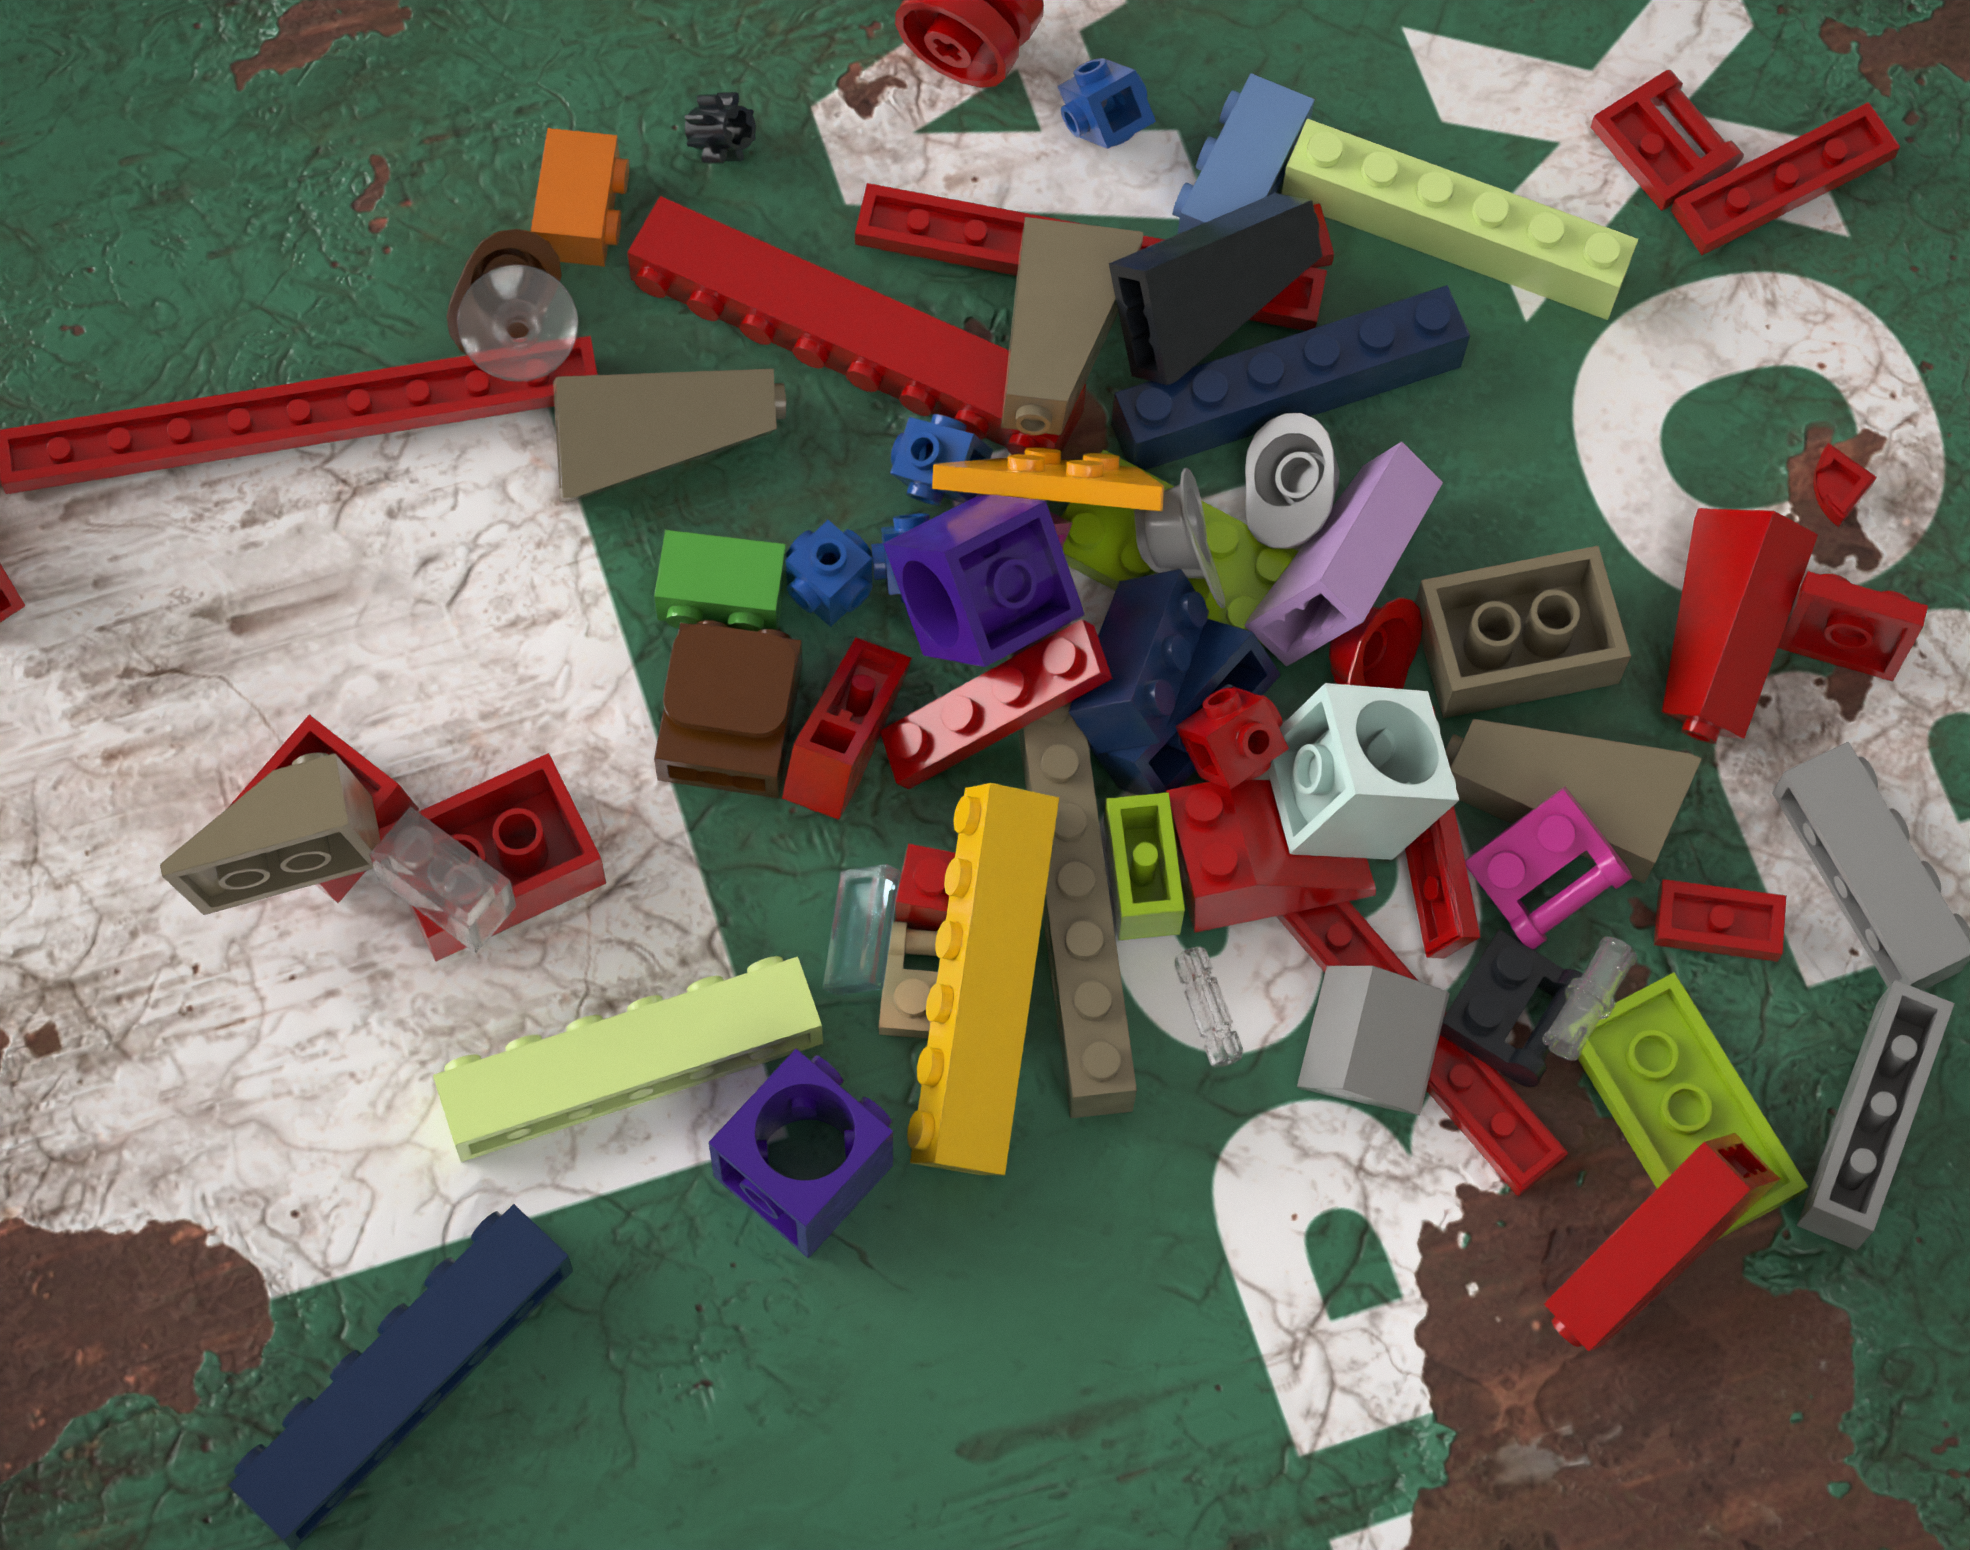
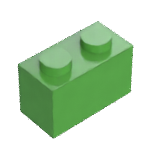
(720, 581)

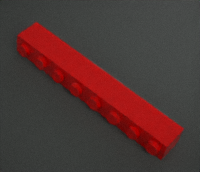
(830, 322)

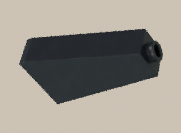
(1208, 281)

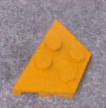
(1046, 477)

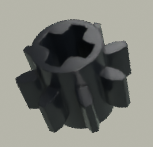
(720, 127)

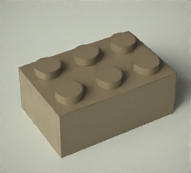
(1521, 632)

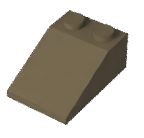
(279, 837)

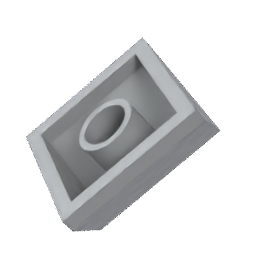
(1373, 1038)

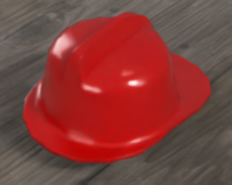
(1379, 648)

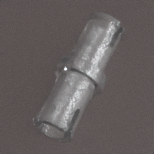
(1590, 998)

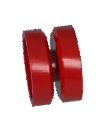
(968, 38)

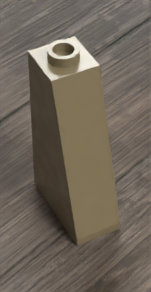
(1059, 318)
(649, 422)
(1621, 786)

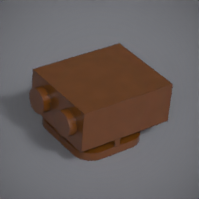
(728, 708)

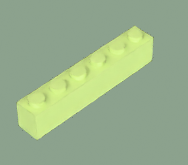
(1459, 219)
(628, 1057)

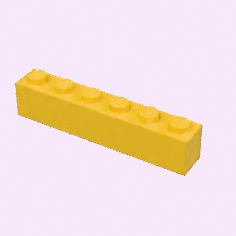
(983, 980)

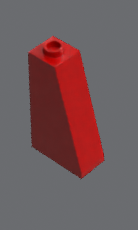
(1732, 616)
(1660, 1240)

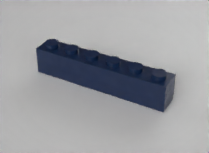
(1291, 375)
(401, 1376)

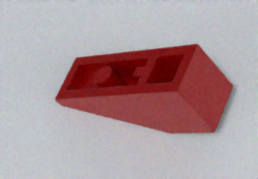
(844, 728)

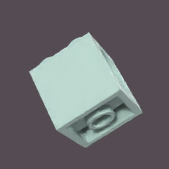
(1361, 772)

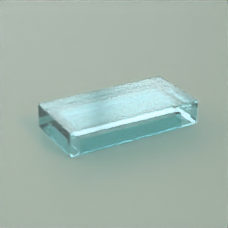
(861, 930)

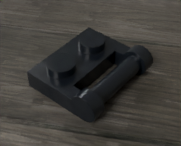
(1494, 1001)

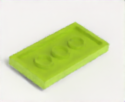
(1106, 549)
(1678, 1088)

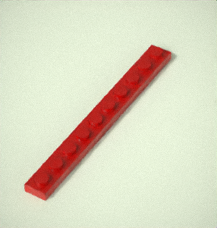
(270, 420)

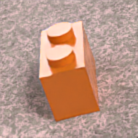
(579, 195)

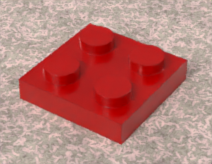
(1852, 625)

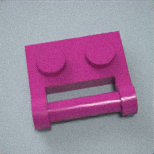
(1535, 851)

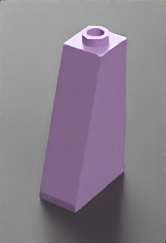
(1349, 560)

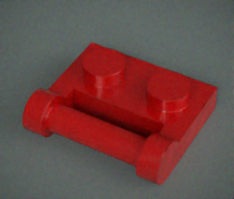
(1654, 149)

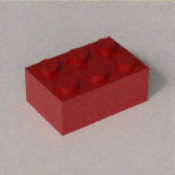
(525, 831)

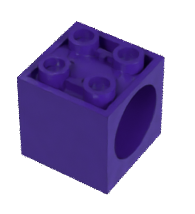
(984, 579)
(802, 1209)

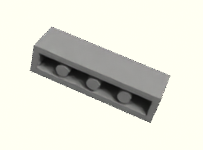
(1873, 869)
(1875, 1115)

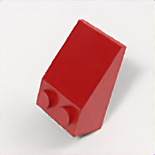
(1239, 861)

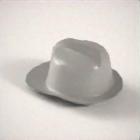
(1289, 480)
(1178, 536)

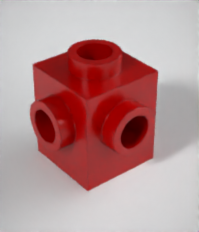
(1233, 736)

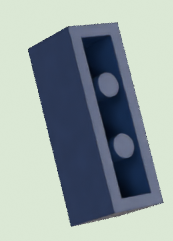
(1148, 650)
(1221, 660)

